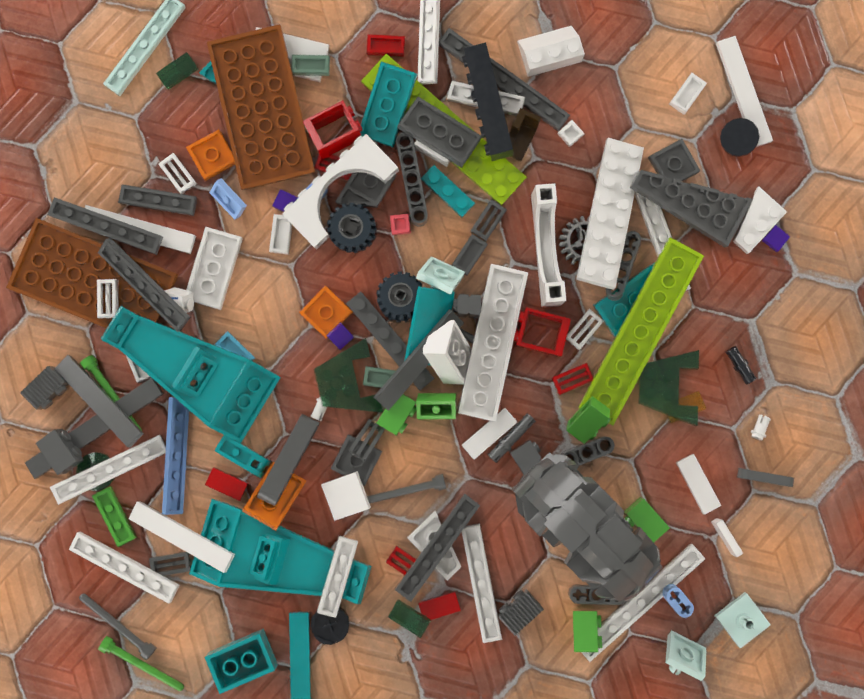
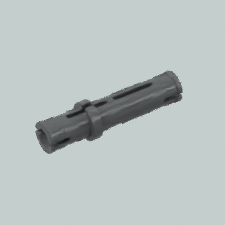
(508, 441)

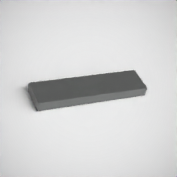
(157, 200)

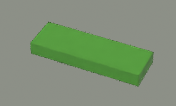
(114, 516)

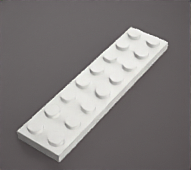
(610, 214)
(492, 343)

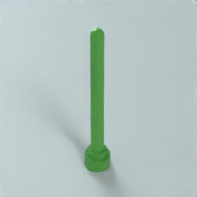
(90, 364)
(109, 646)

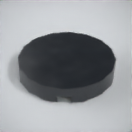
(739, 137)
(330, 629)

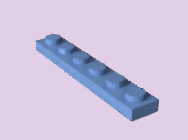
(175, 458)

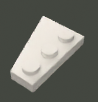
(758, 221)
(422, 535)

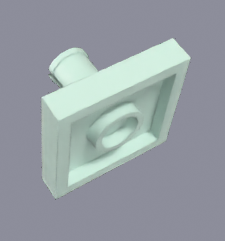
(440, 275)
(742, 620)
(685, 656)

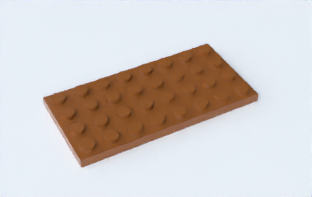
(261, 107)
(64, 273)

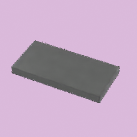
(439, 132)

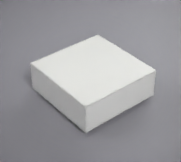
(570, 133)

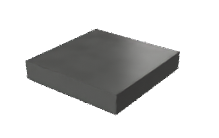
(674, 162)
(348, 463)

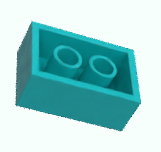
(241, 661)

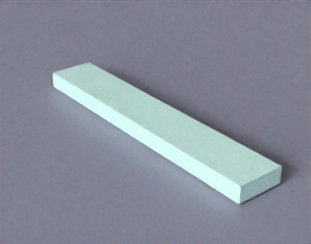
(144, 46)

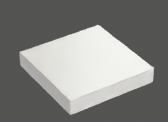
(346, 496)

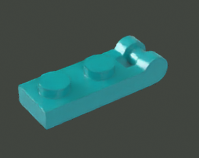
(242, 455)

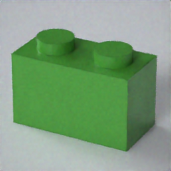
(436, 406)
(395, 418)
(588, 420)
(646, 518)
(586, 631)

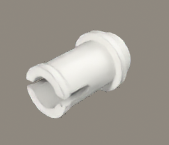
(318, 411)
(760, 427)

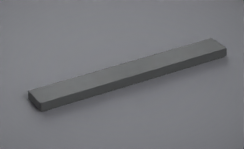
(511, 84)
(96, 427)

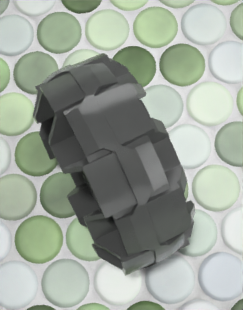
(590, 525)

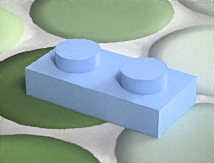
(227, 198)

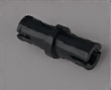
(741, 365)

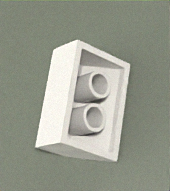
(551, 50)
(448, 353)

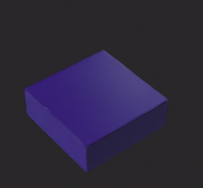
(283, 199)
(776, 238)
(340, 336)

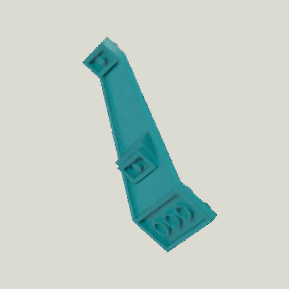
(225, 392)
(291, 564)

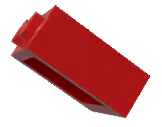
(326, 117)
(561, 335)

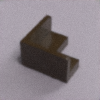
(522, 132)

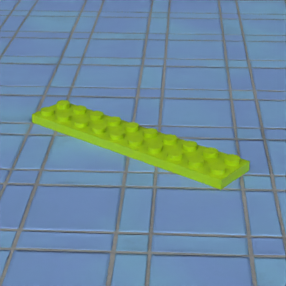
(495, 177)
(643, 326)

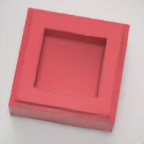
(400, 224)

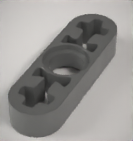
(765, 477)
(582, 599)

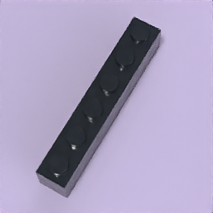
(488, 101)

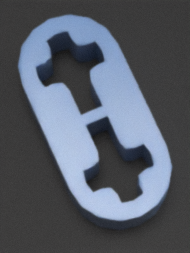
(681, 598)

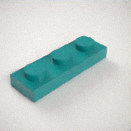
(447, 191)

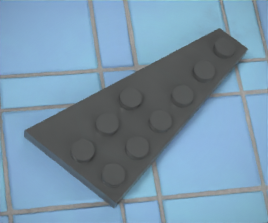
(699, 206)

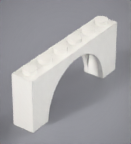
(361, 158)
(550, 282)

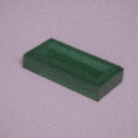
(177, 71)
(409, 618)

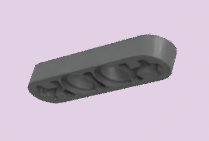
(626, 265)

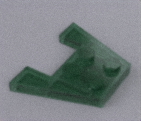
(338, 381)
(661, 386)

